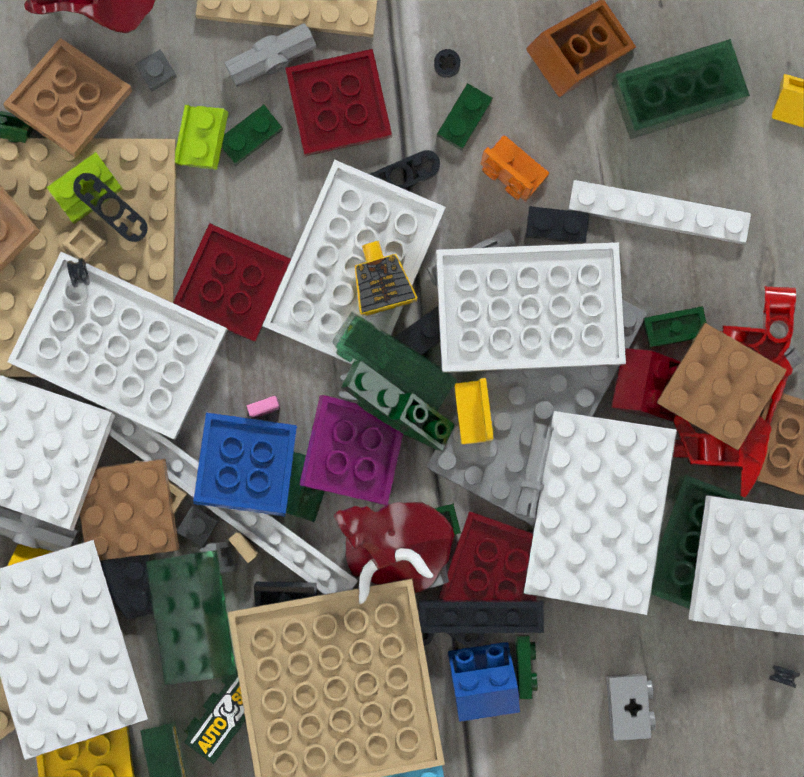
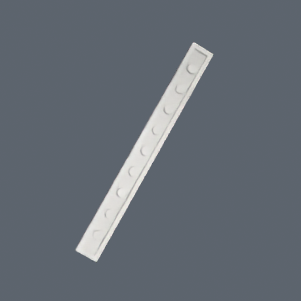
(258, 527)

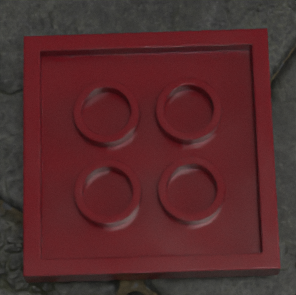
(338, 102)
(232, 282)
(489, 562)

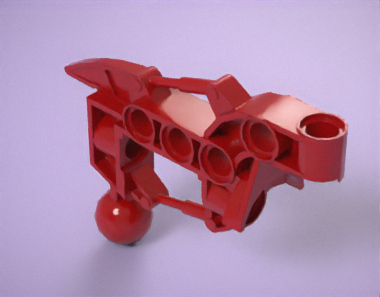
(709, 450)

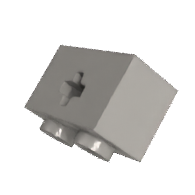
(619, 692)

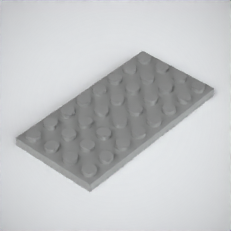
(516, 404)

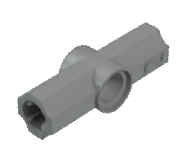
(270, 54)
(35, 532)

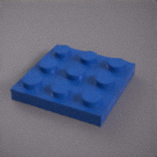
(245, 464)

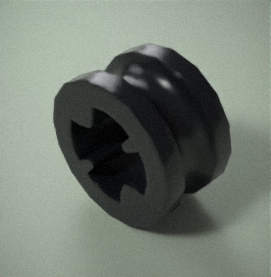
(445, 54)
(78, 272)
(784, 676)

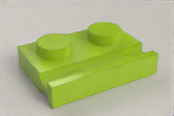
(201, 137)
(64, 193)

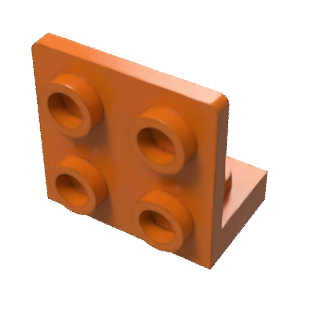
(513, 168)

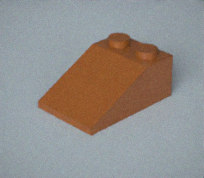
(580, 47)

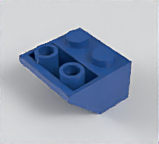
(484, 681)

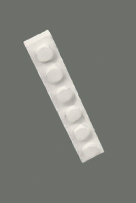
(659, 212)

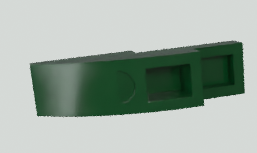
(395, 408)

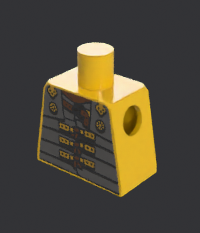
(381, 282)

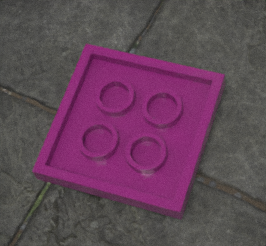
(351, 452)

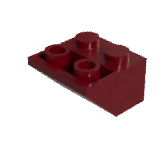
(642, 383)

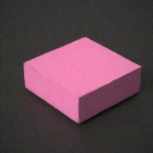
(263, 407)

